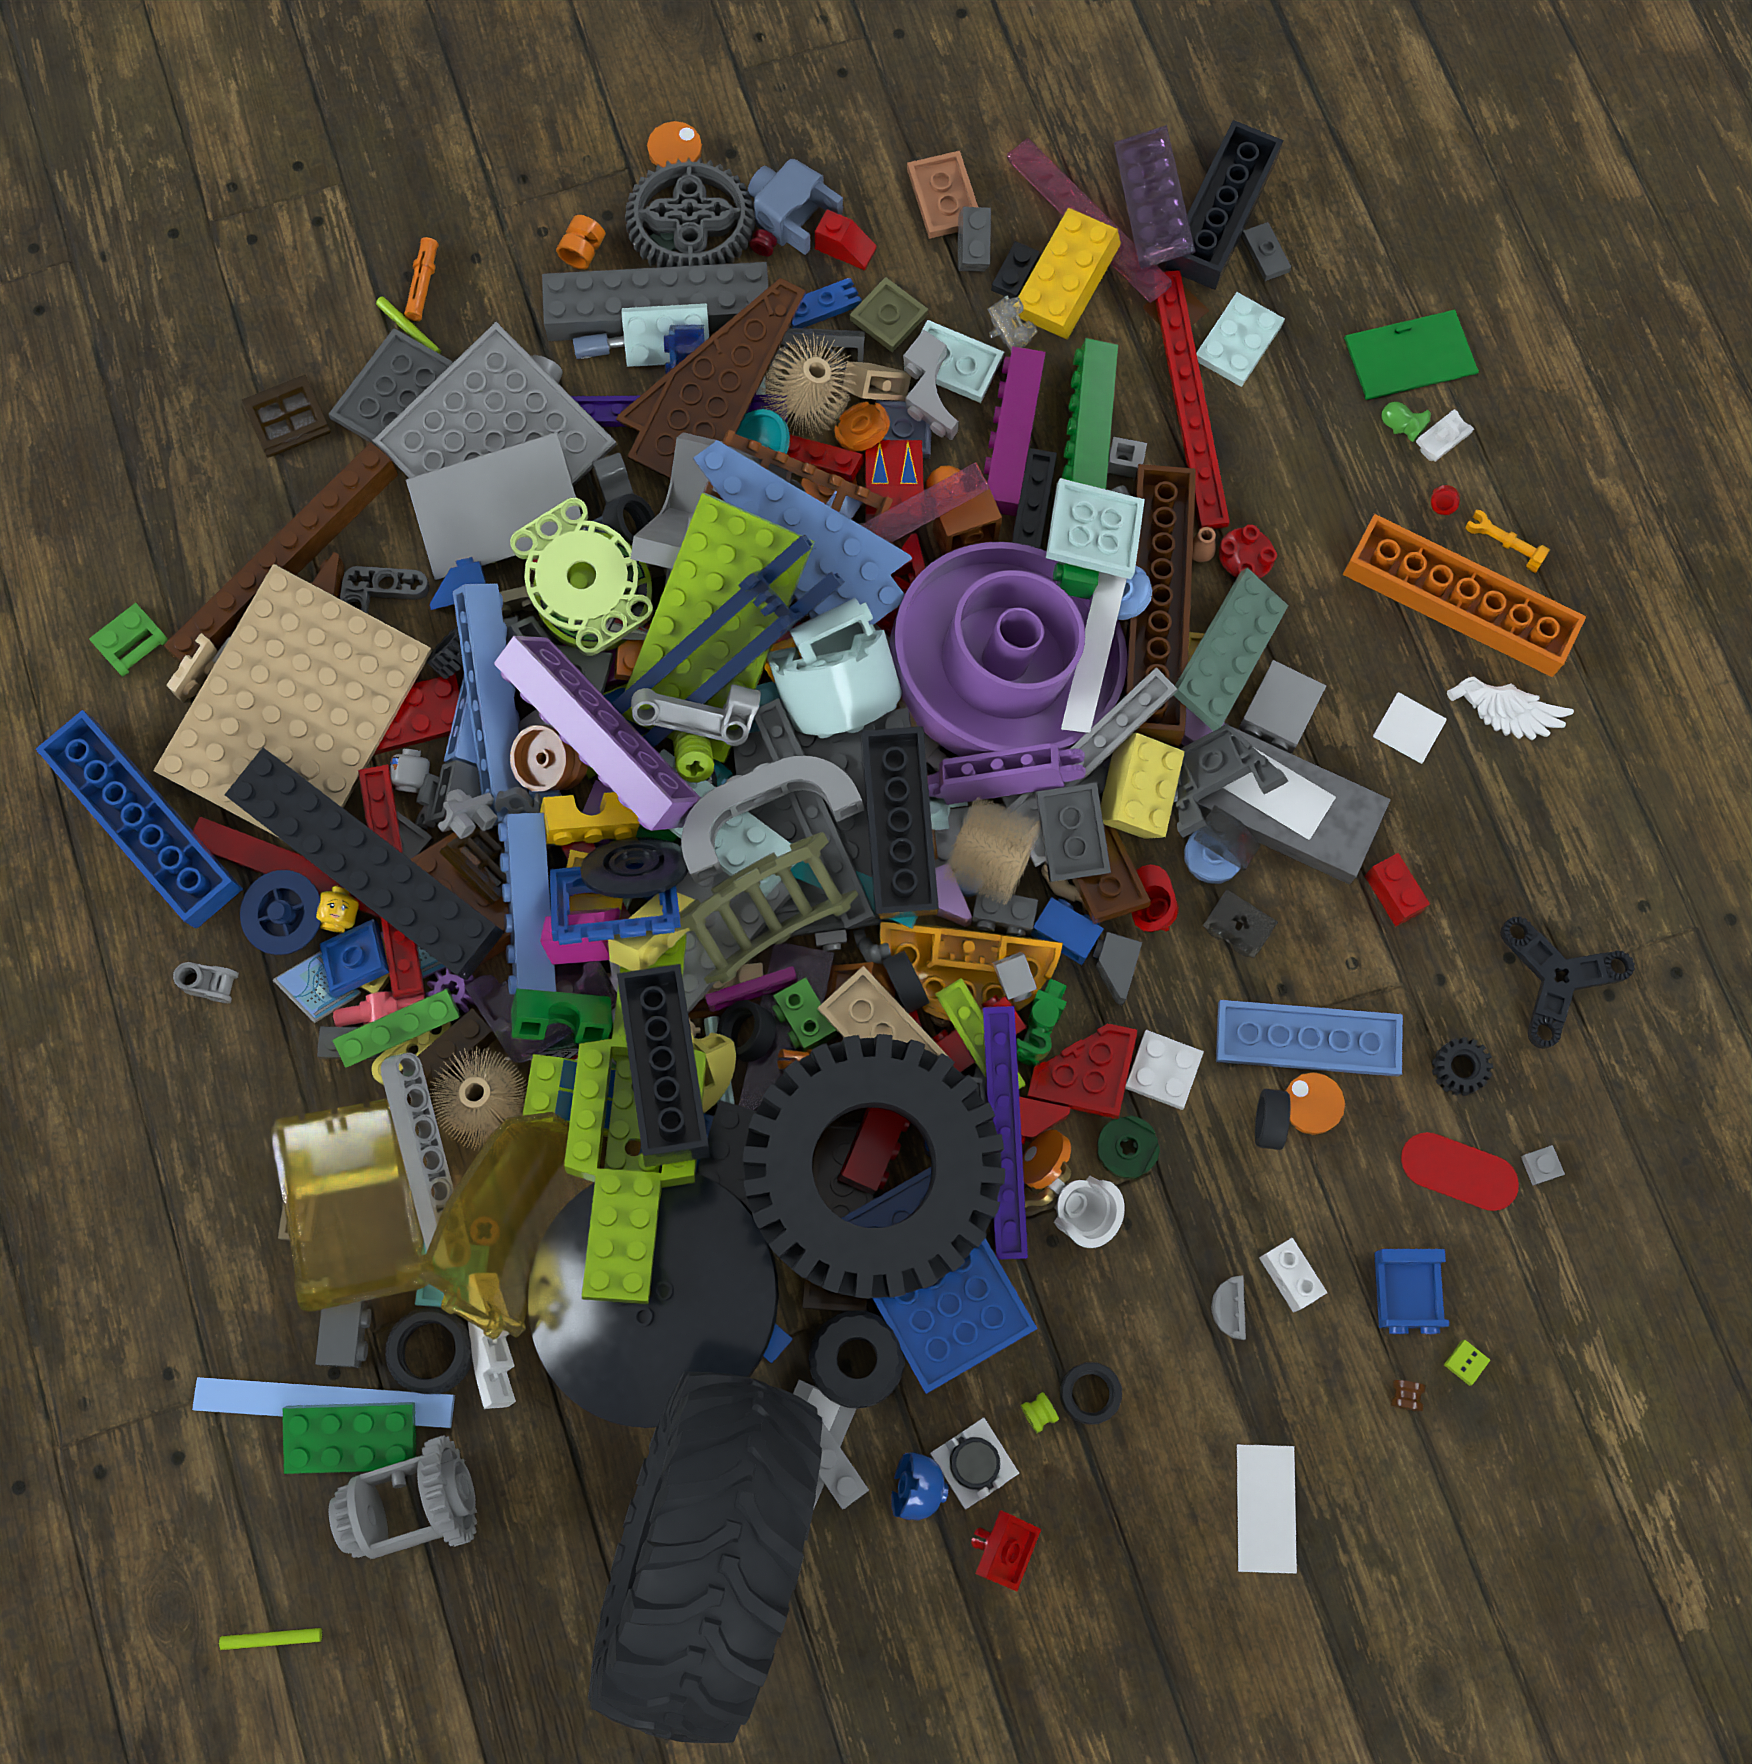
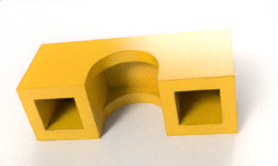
(567, 824)

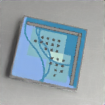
(309, 989)

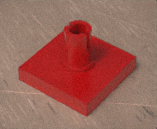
(1006, 1550)

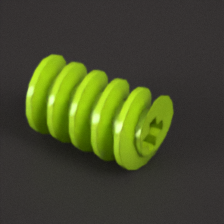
(693, 756)

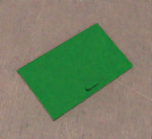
(1418, 356)

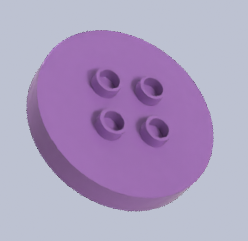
(994, 649)

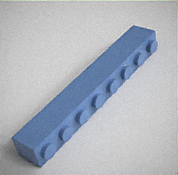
(489, 695)

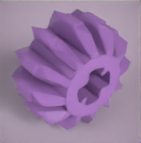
(451, 982)

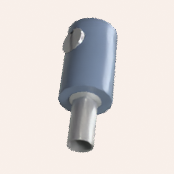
(595, 345)

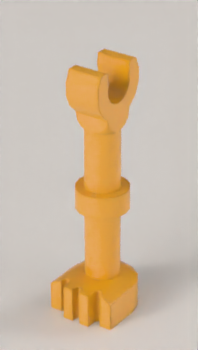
(1509, 540)

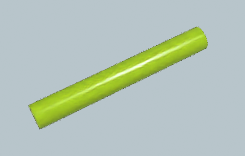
(405, 324)
(270, 1639)

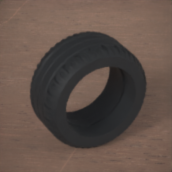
(396, 1351)

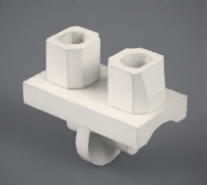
(1443, 436)

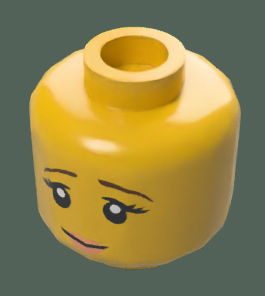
(337, 910)

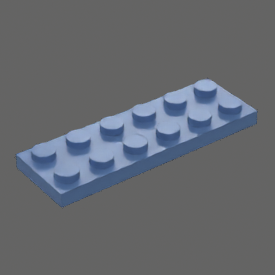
(1309, 1038)

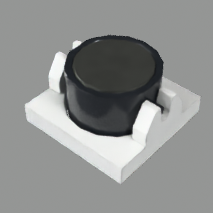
(975, 1463)

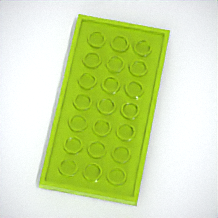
(714, 558)

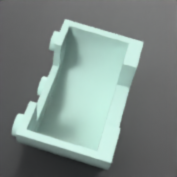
(832, 630)
(838, 689)

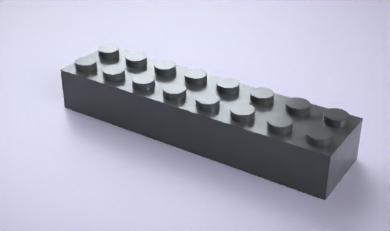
(593, 300)

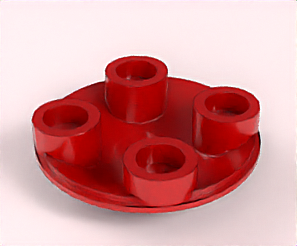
(1247, 549)

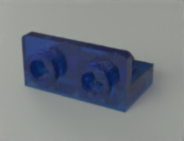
(682, 342)

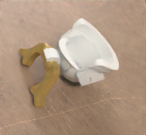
(1085, 1209)

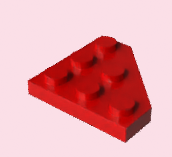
(1088, 1073)

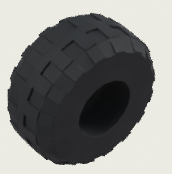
(826, 1372)

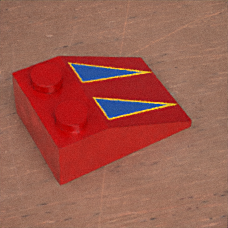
(894, 471)

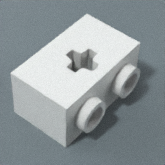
(1293, 1275)

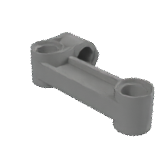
(700, 718)

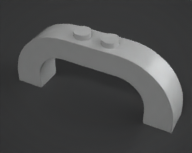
(755, 789)

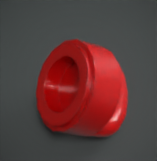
(1445, 500)

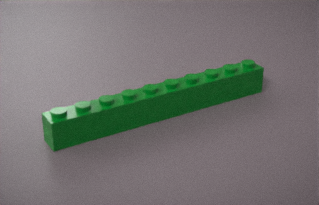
(1089, 441)

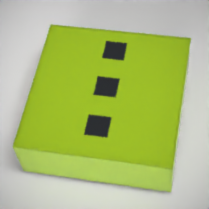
(1467, 1362)

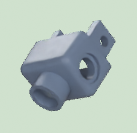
(788, 199)

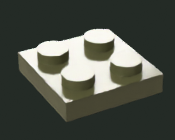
(888, 314)

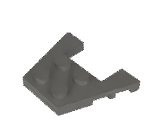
(1213, 764)

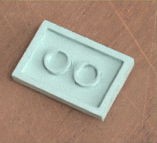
(646, 328)
(1239, 339)
(968, 363)

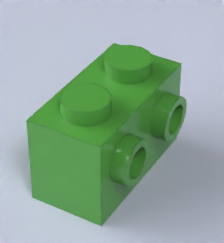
(799, 1009)

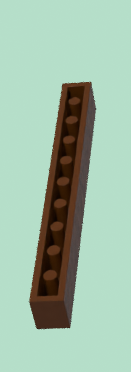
(289, 549)

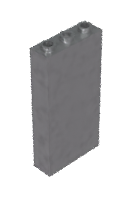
(1342, 835)

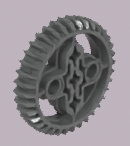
(690, 215)

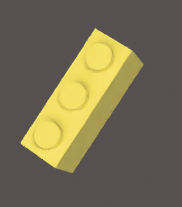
(643, 951)

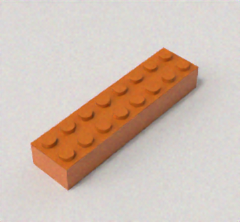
(1464, 596)

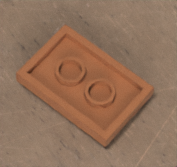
(941, 191)

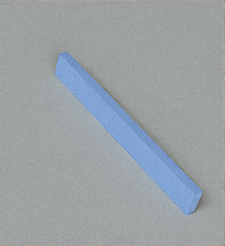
(271, 1398)

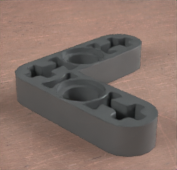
(363, 591)

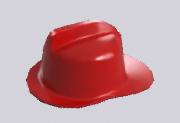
(1163, 905)

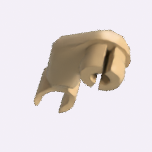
(1062, 888)

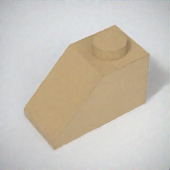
(877, 381)

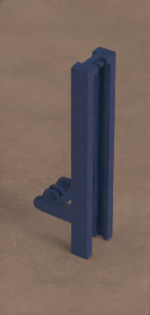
(753, 586)

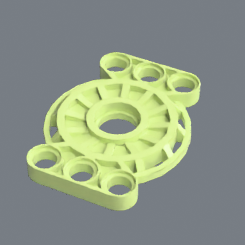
(590, 605)

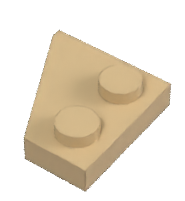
(193, 671)

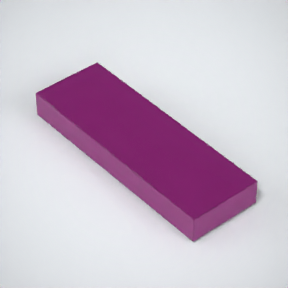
(751, 989)

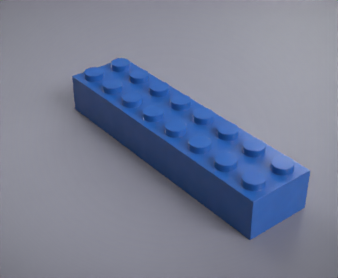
(139, 819)

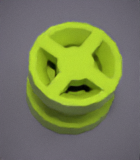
(1039, 1412)

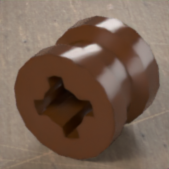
(1408, 1395)

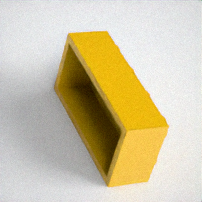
(1068, 273)

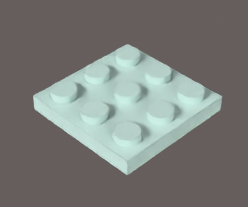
(1095, 528)

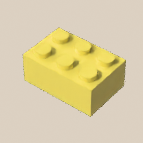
(1141, 786)

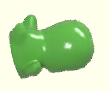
(1403, 420)

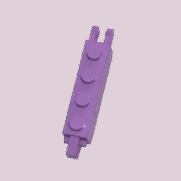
(1005, 773)

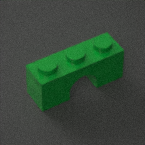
(585, 1014)

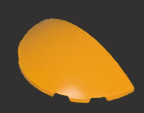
(949, 954)

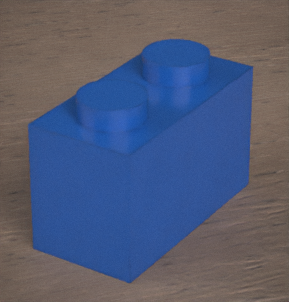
(1064, 925)

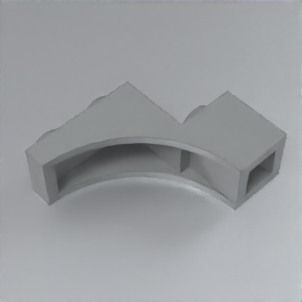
(923, 402)

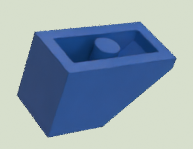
(465, 573)

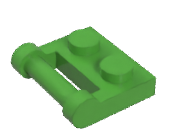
(123, 634)

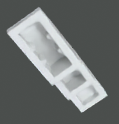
(491, 1364)

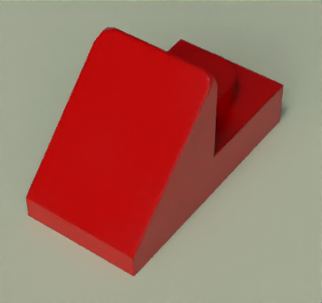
(916, 564)

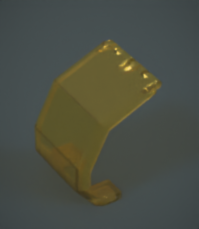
(347, 1206)

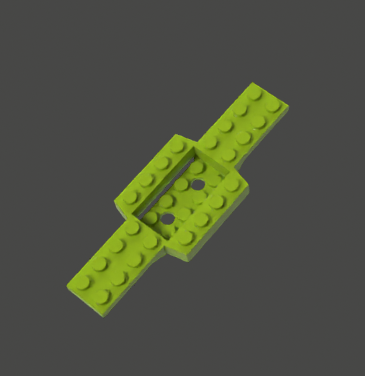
(625, 1190)

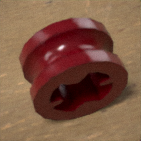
(763, 242)

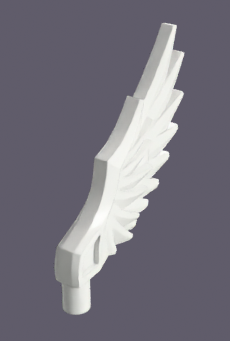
(1510, 708)

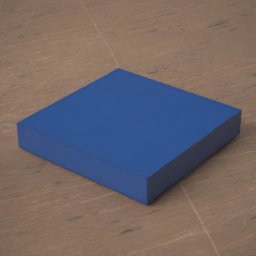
(354, 958)

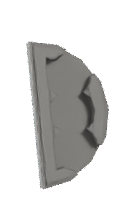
(1229, 1307)

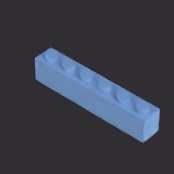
(527, 900)

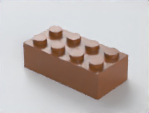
(442, 870)

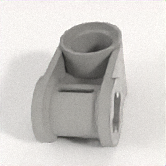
(211, 982)

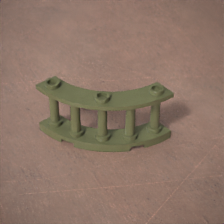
(748, 881)

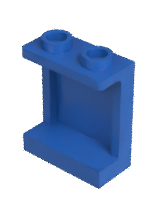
(1410, 1290)

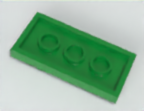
(347, 1437)

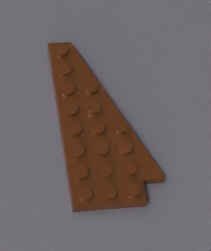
(714, 382)

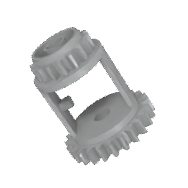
(445, 1493)

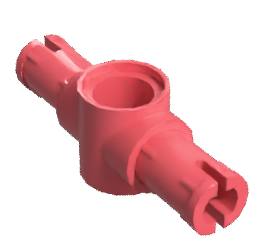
(375, 1007)

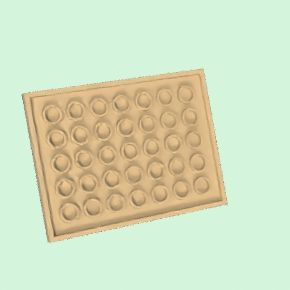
(303, 683)

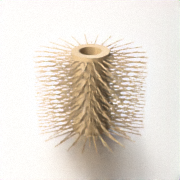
(810, 382)
(989, 847)
(479, 1097)

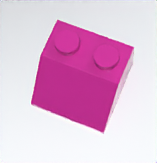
(582, 951)

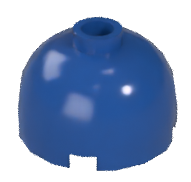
(919, 1487)

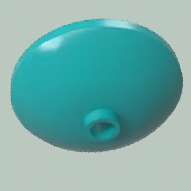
(766, 429)

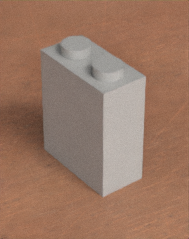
(1282, 707)

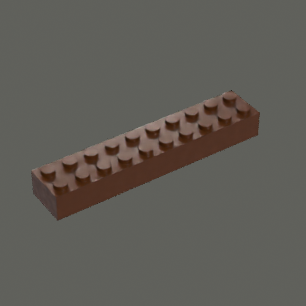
(1164, 552)

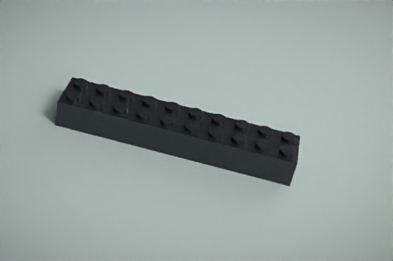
(364, 864)

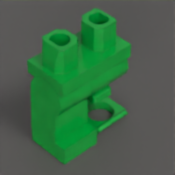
(1044, 1014)

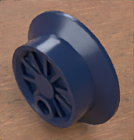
(280, 912)

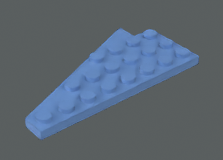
(839, 545)

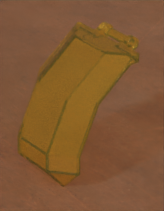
(497, 1221)

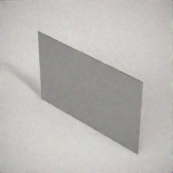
(486, 499)

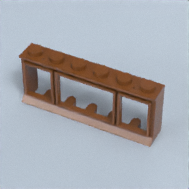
(806, 471)

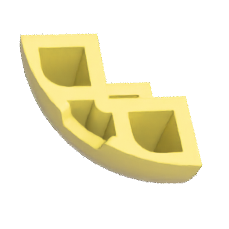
(719, 1066)

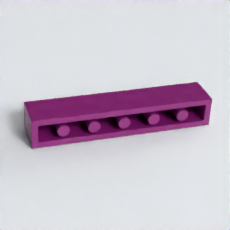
(1014, 428)

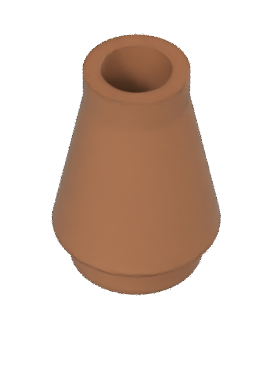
(1204, 545)

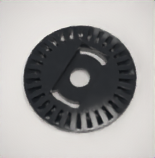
(607, 874)

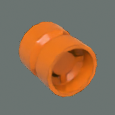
(580, 242)

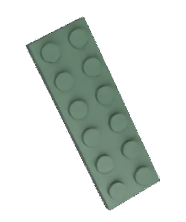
(1230, 649)

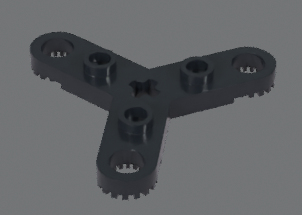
(1554, 997)

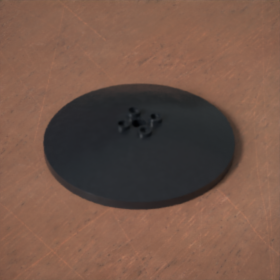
(706, 1309)

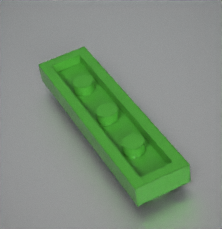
(396, 1027)

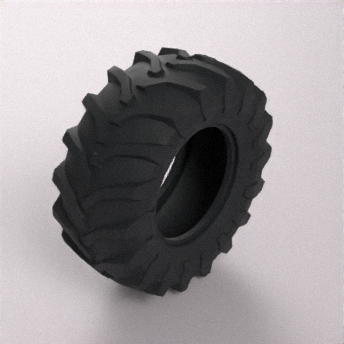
(707, 1559)

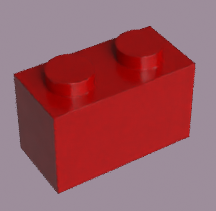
(1397, 889)

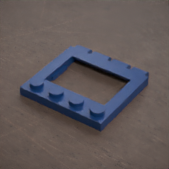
(568, 882)

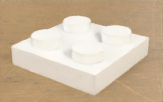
(1164, 1069)

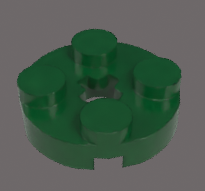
(1122, 1130)

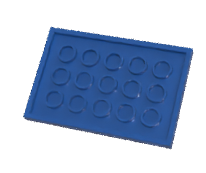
(957, 1318)

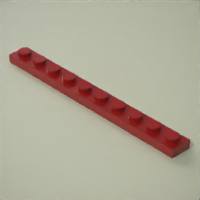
(1191, 404)

